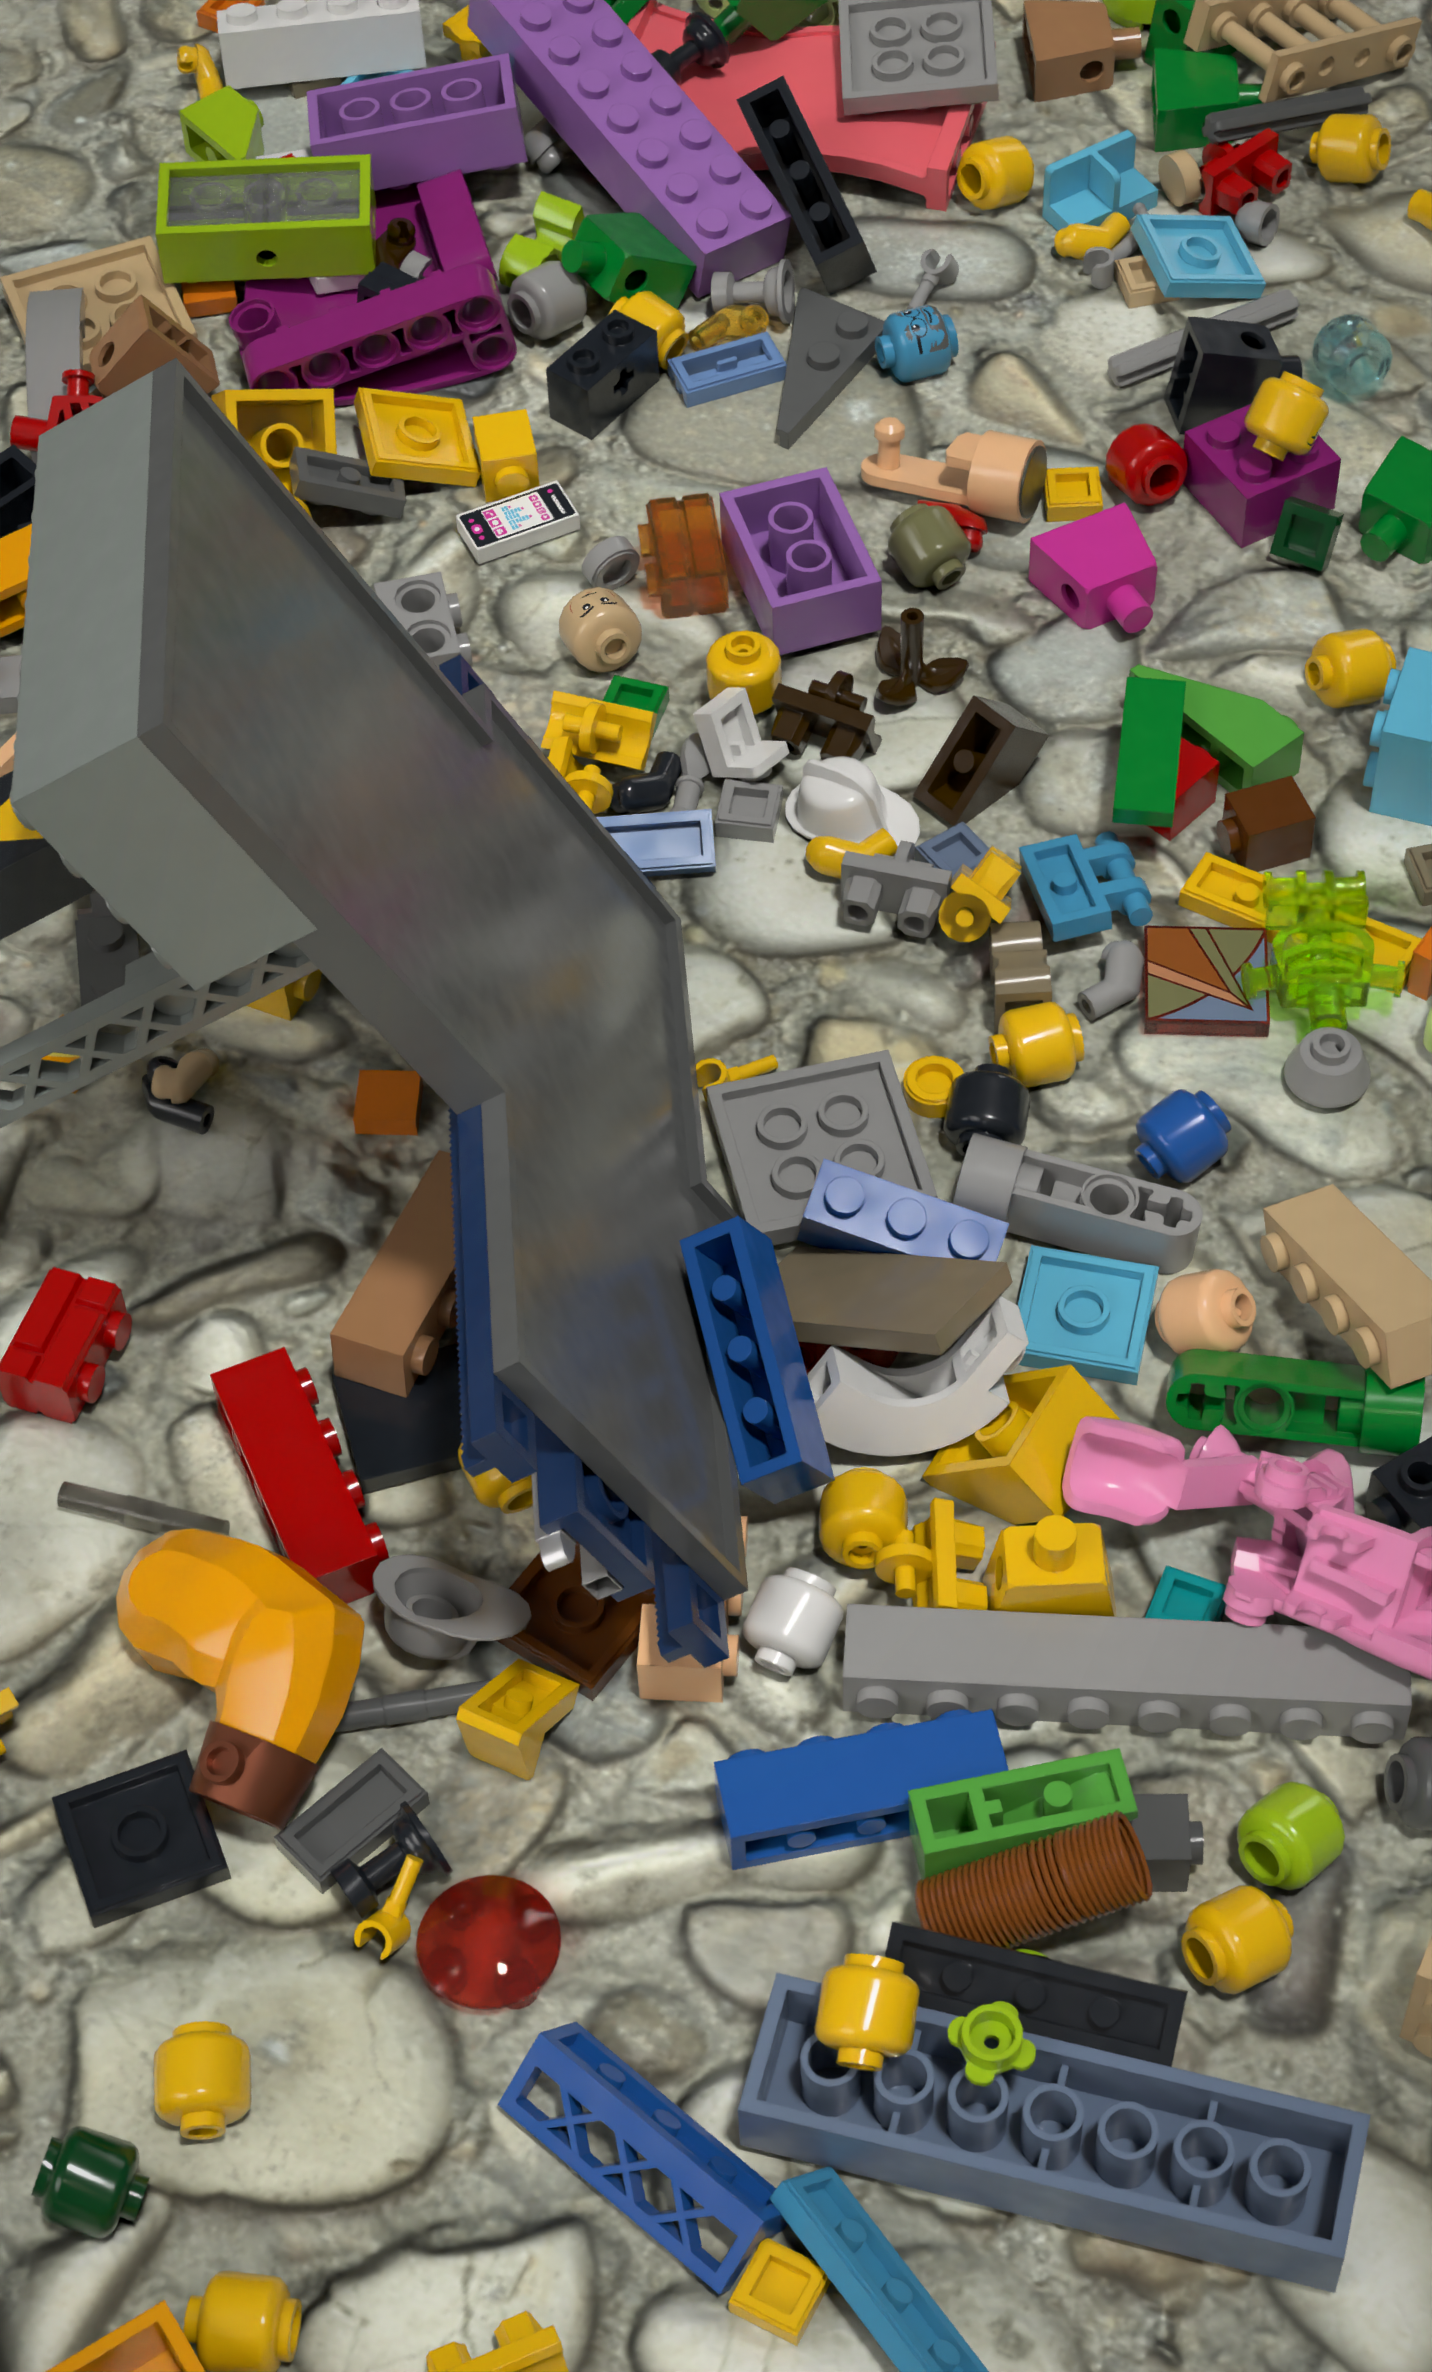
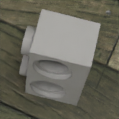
(427, 615)

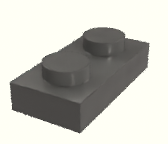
(344, 483)

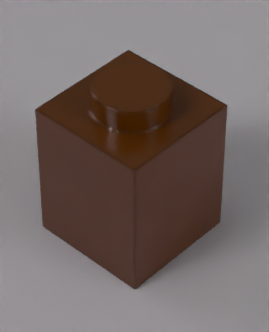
(1267, 825)

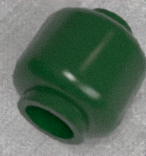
(90, 2182)

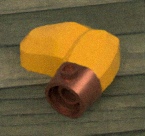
(262, 1641)

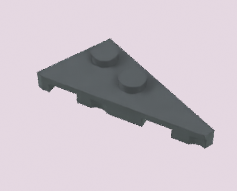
(824, 356)

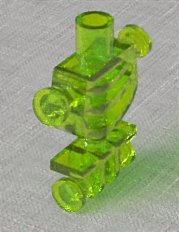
(1321, 952)

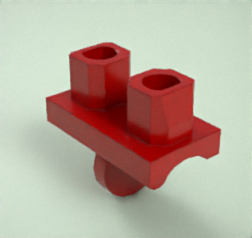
(1237, 171)

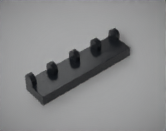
(1049, 1994)

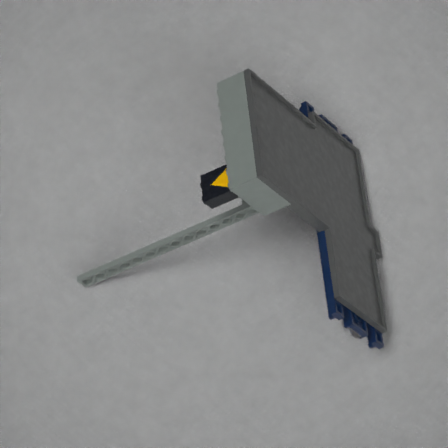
(297, 789)

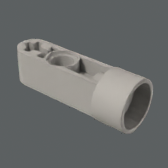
(1079, 1205)

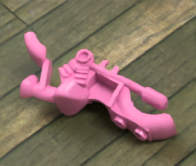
(1323, 1559)

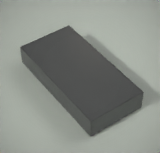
(350, 1819)

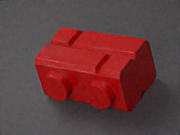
(63, 1345)

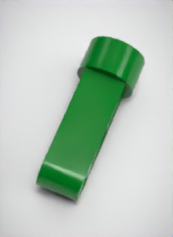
(1366, 1415)

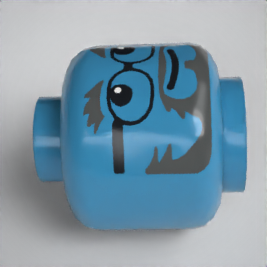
(917, 343)

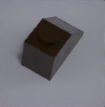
(980, 760)

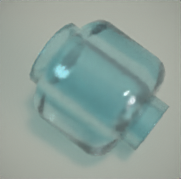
(1352, 354)

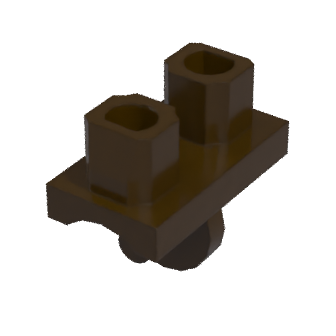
(828, 712)

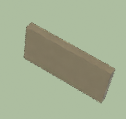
(887, 1298)

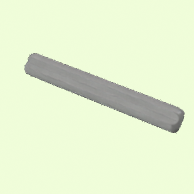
(1161, 352)

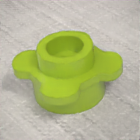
(997, 2022)

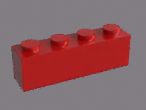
(296, 1473)

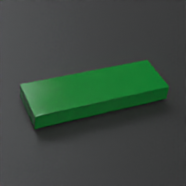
(1149, 752)

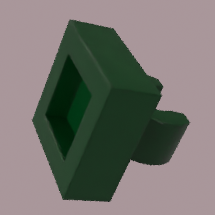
(1306, 533)

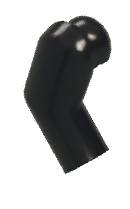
(649, 790)

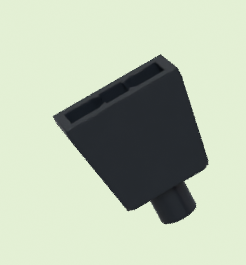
(1221, 369)

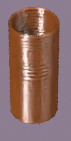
(1017, 1891)

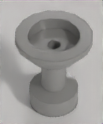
(775, 291)

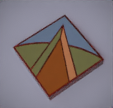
(1197, 982)

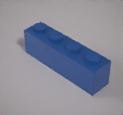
(756, 1361)
(846, 1788)

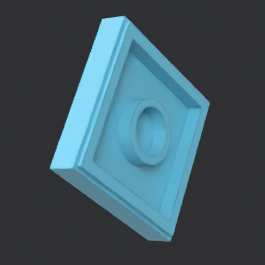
(1198, 256)
(1086, 1313)

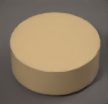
(1180, 177)

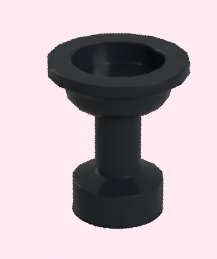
(701, 44)
(411, 1838)

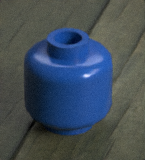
(1182, 1136)

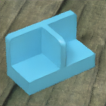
(1095, 184)

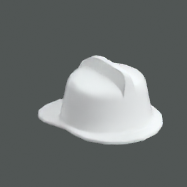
(846, 802)

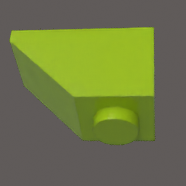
(222, 127)

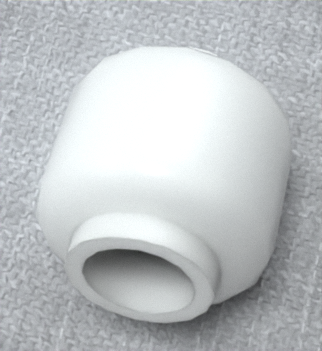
(793, 1621)

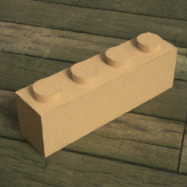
(1353, 1281)

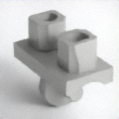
(895, 887)

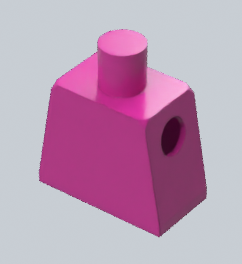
(1097, 570)

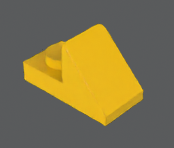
(512, 1714)

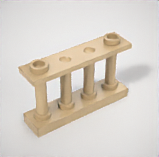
(1302, 63)

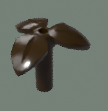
(903, 657)

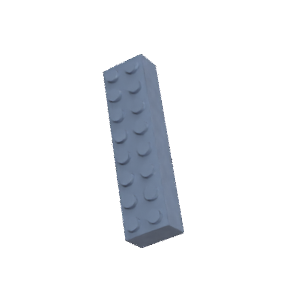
(1069, 2141)

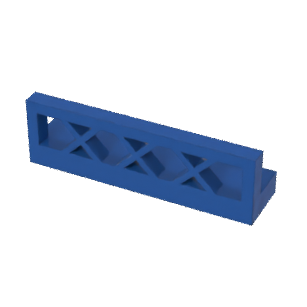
(661, 2133)

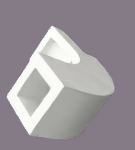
(924, 1405)

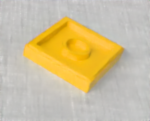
(416, 437)

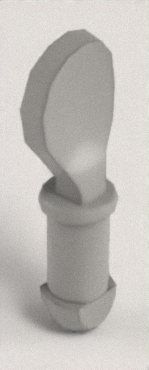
(694, 768)

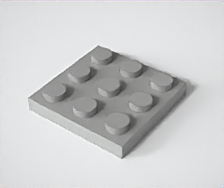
(916, 54)
(788, 1121)

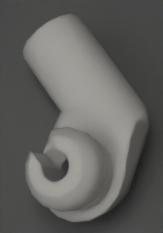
(541, 147)
(1121, 980)

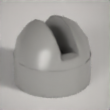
(1258, 222)

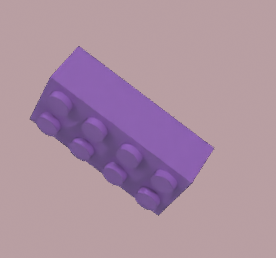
(423, 121)

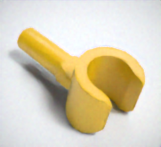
(715, 1071)
(391, 1917)

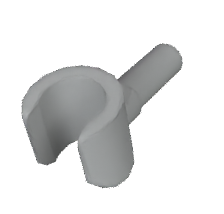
(941, 276)

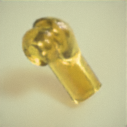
(729, 324)

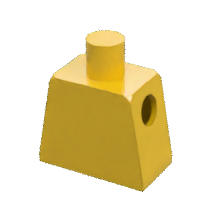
(1051, 1569)

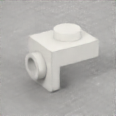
(733, 738)

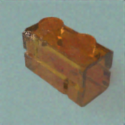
(686, 556)

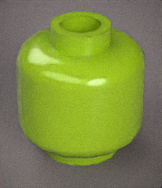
(1290, 1836)

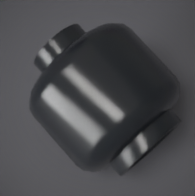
(986, 1104)

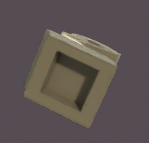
(1018, 966)

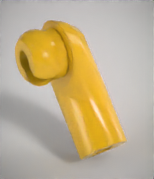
(199, 61)

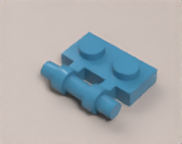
(1067, 887)

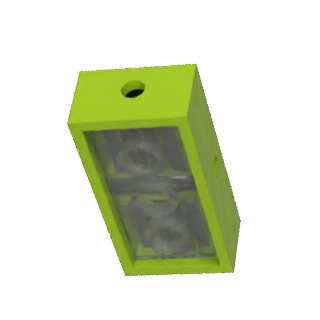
(266, 218)

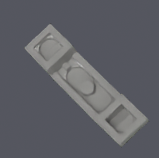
(52, 345)

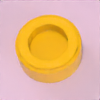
(928, 1085)

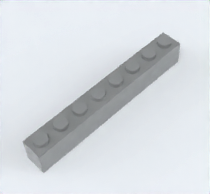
(1120, 1673)

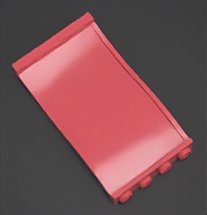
(895, 147)

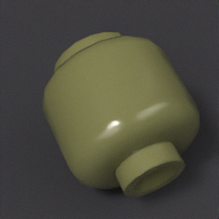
(929, 546)

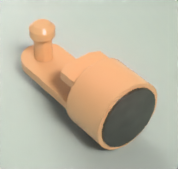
(988, 472)

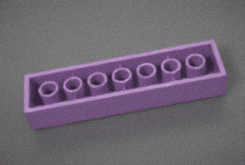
(637, 131)

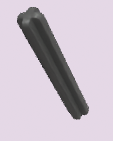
(1284, 114)

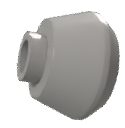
(1328, 1068)

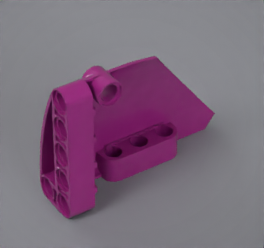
(400, 340)

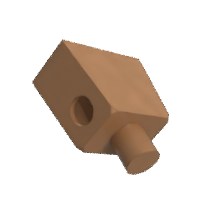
(1073, 47)
(143, 342)

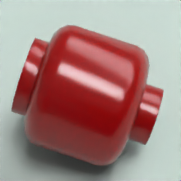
(1146, 464)

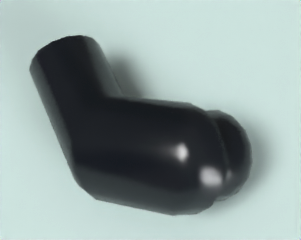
(190, 1115)

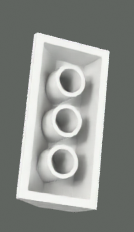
(318, 40)

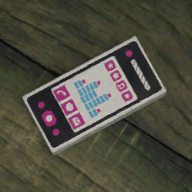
(518, 522)

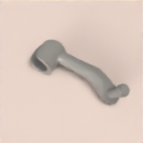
(1101, 260)

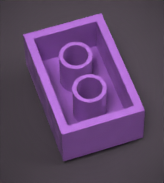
(801, 561)

